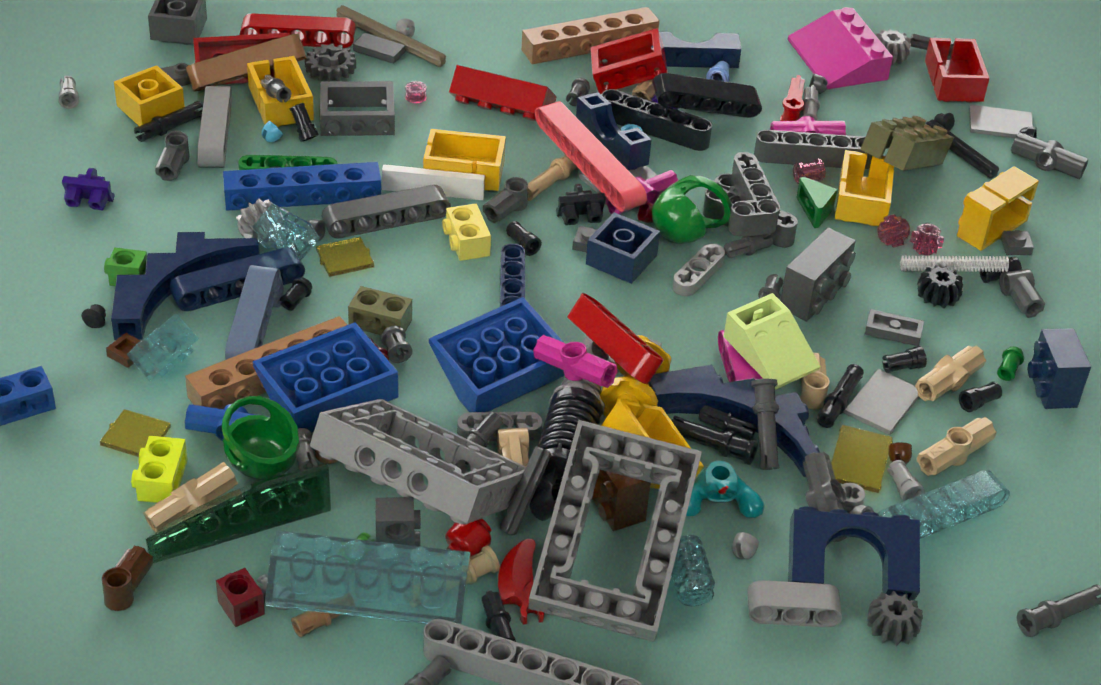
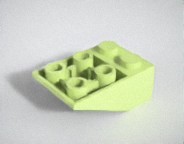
(770, 340)

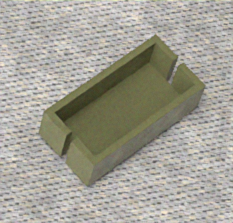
(909, 141)

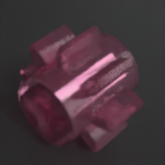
(893, 230)
(927, 239)

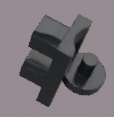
(580, 203)

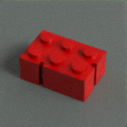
(962, 76)

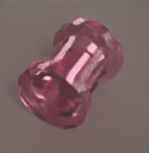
(810, 170)

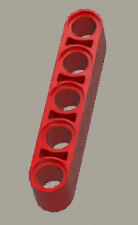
(307, 25)
(615, 338)

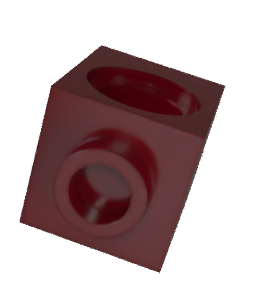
(240, 597)

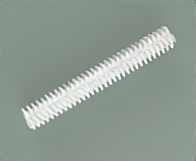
(953, 264)

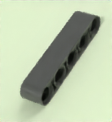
(804, 147)
(385, 211)

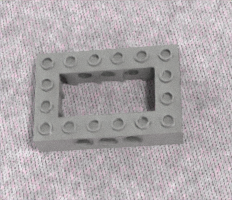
(391, 432)
(635, 457)

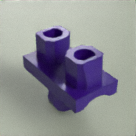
(88, 187)

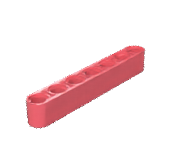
(591, 156)

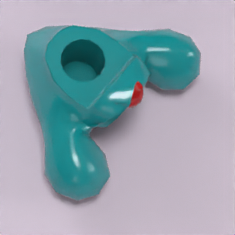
(722, 485)

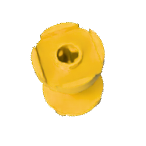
(631, 389)

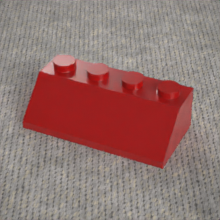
(215, 46)
(499, 91)

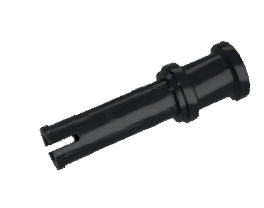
(726, 442)

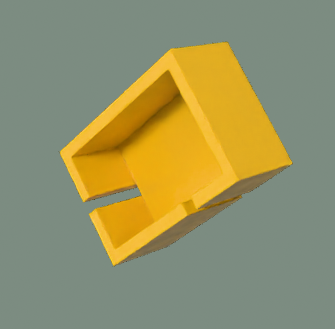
(293, 78)
(467, 154)
(860, 197)
(996, 208)
(647, 422)

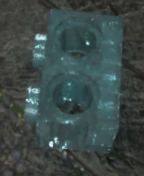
(283, 229)

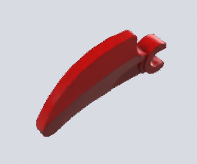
(516, 578)

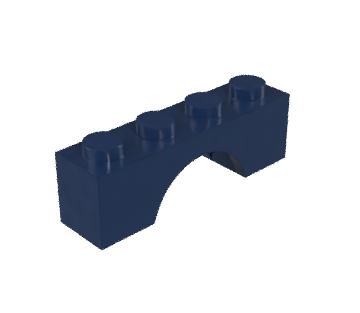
(703, 54)
(628, 146)

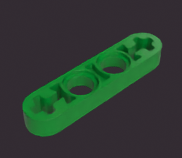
(266, 161)

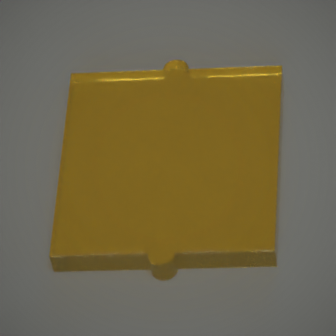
(345, 256)
(131, 432)

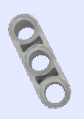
(794, 603)

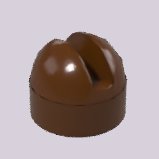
(900, 451)

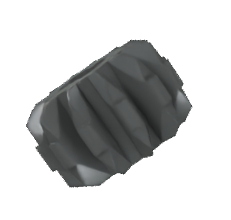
(894, 618)

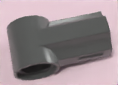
(173, 156)
(510, 199)
(1021, 287)

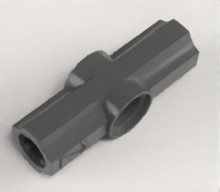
(1049, 155)
(824, 490)

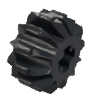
(940, 286)

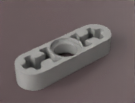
(698, 278)
(520, 419)

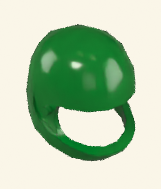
(679, 217)
(260, 444)

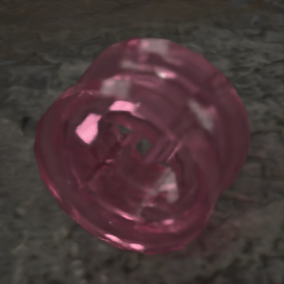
(416, 92)

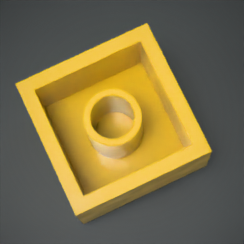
(148, 95)

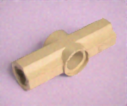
(950, 373)
(956, 446)
(190, 496)

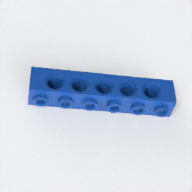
(302, 185)

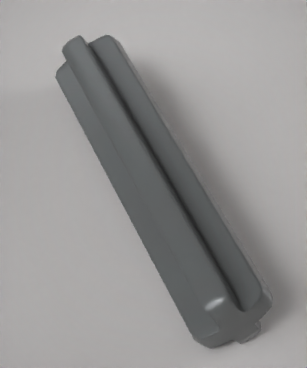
(525, 490)

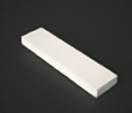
(453, 183)

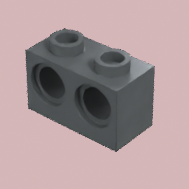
(397, 521)

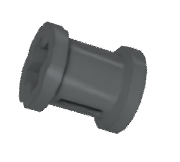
(400, 343)

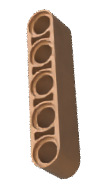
(234, 64)

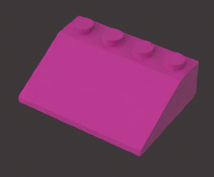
(842, 49)

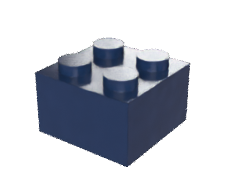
(622, 247)
(1059, 368)

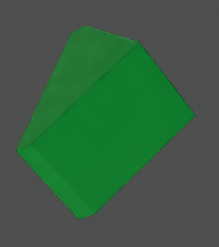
(816, 200)

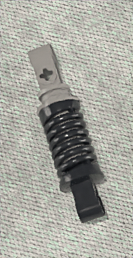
(567, 405)

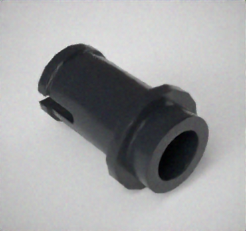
(300, 289)

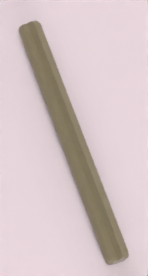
(385, 32)

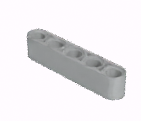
(214, 126)

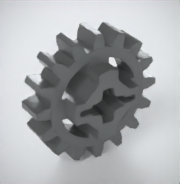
(330, 62)

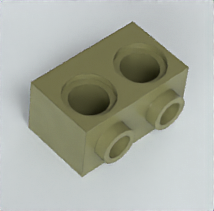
(378, 310)

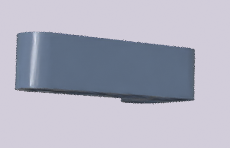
(258, 297)

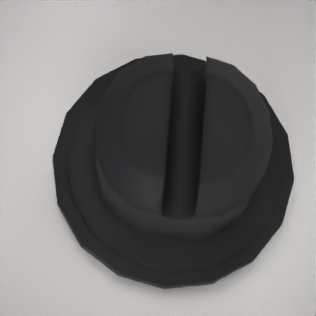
(946, 120)
(94, 316)

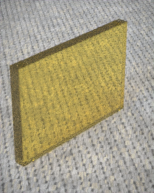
(860, 457)

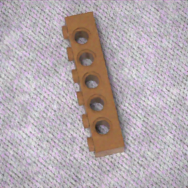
(578, 36)
(236, 376)

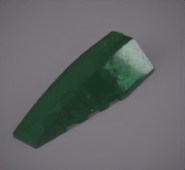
(245, 512)

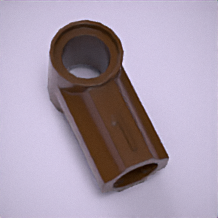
(125, 577)

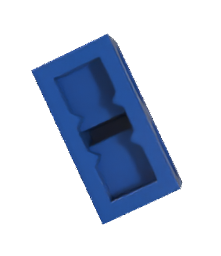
(25, 395)

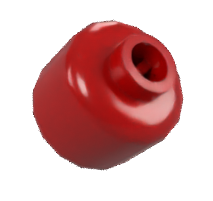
(469, 536)

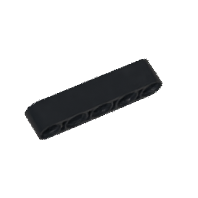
(706, 95)
(660, 120)

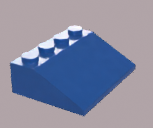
(493, 356)
(327, 374)

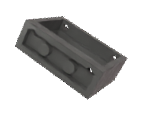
(357, 95)

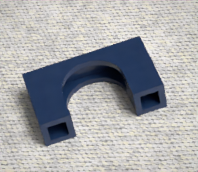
(892, 537)

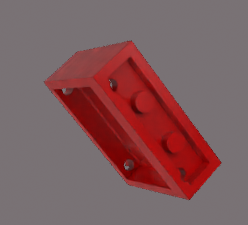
(628, 60)

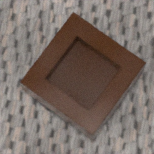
(120, 348)

